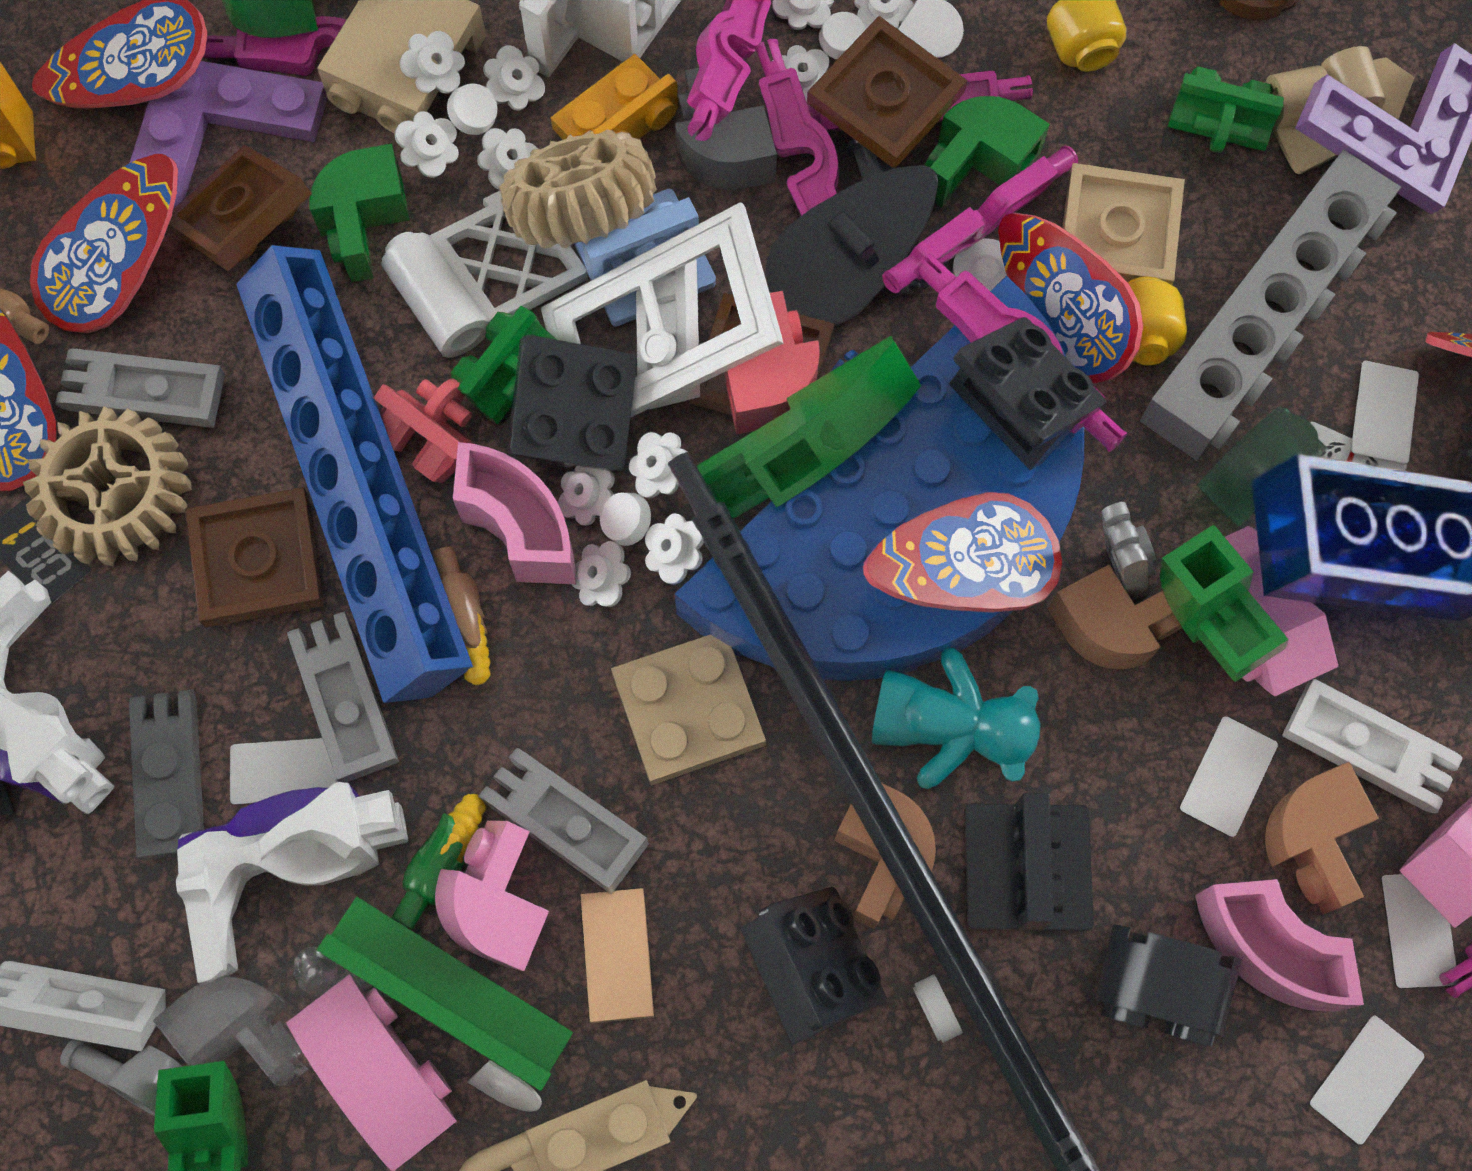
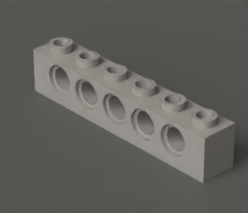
(1345, 194)

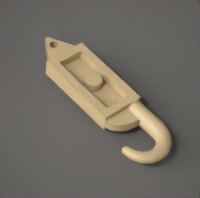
(592, 1135)

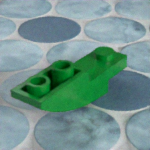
(818, 432)

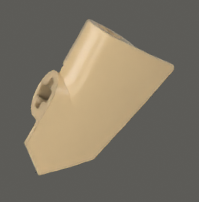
(1375, 80)

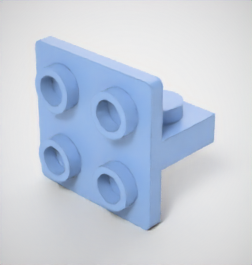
(658, 224)

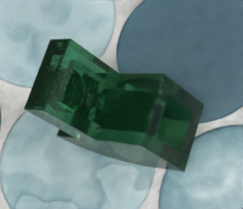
(1261, 449)

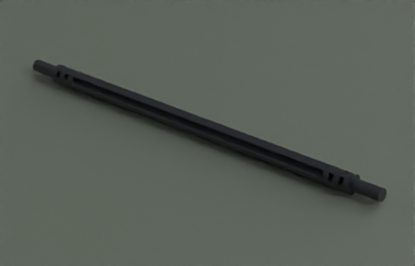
(884, 825)

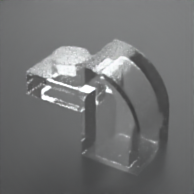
(229, 1013)

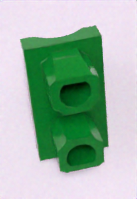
(1225, 110)
(491, 379)

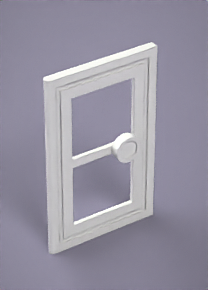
(672, 376)

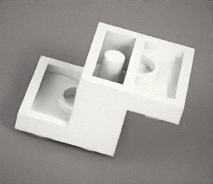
(610, 25)

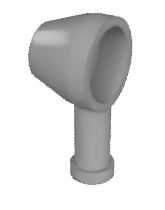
(132, 1080)

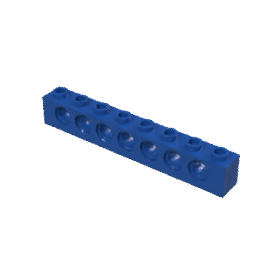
(353, 476)

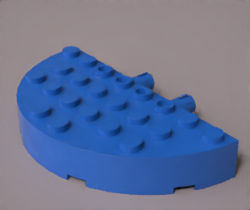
(821, 537)

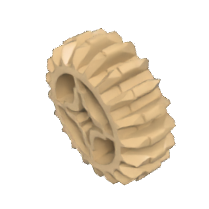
(578, 189)
(85, 463)

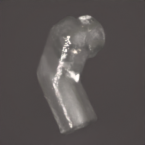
(318, 974)

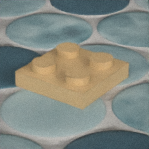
(1126, 218)
(688, 708)

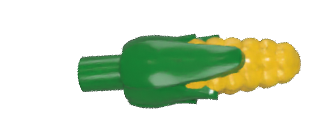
(440, 851)

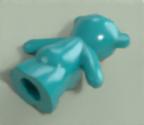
(917, 714)

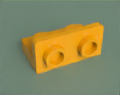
(622, 101)

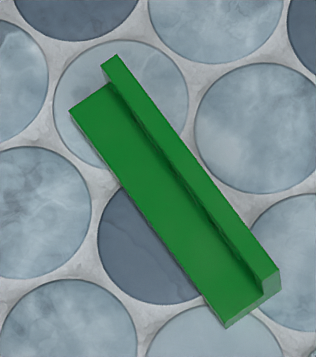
(446, 992)

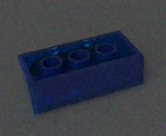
(1365, 537)

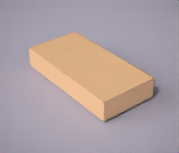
(617, 956)

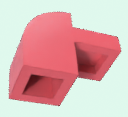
(762, 384)

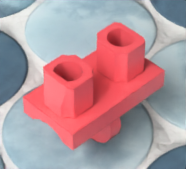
(405, 415)

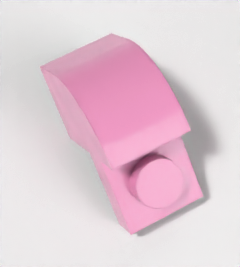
(475, 903)

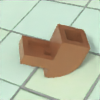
(1107, 625)
(1306, 829)
(882, 892)

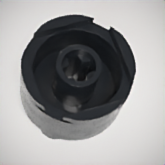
(1167, 981)

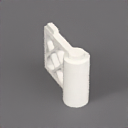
(444, 292)

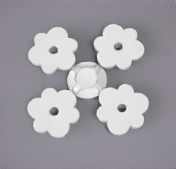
(836, 31)
(469, 107)
(627, 519)

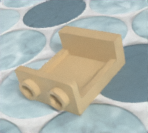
(364, 60)

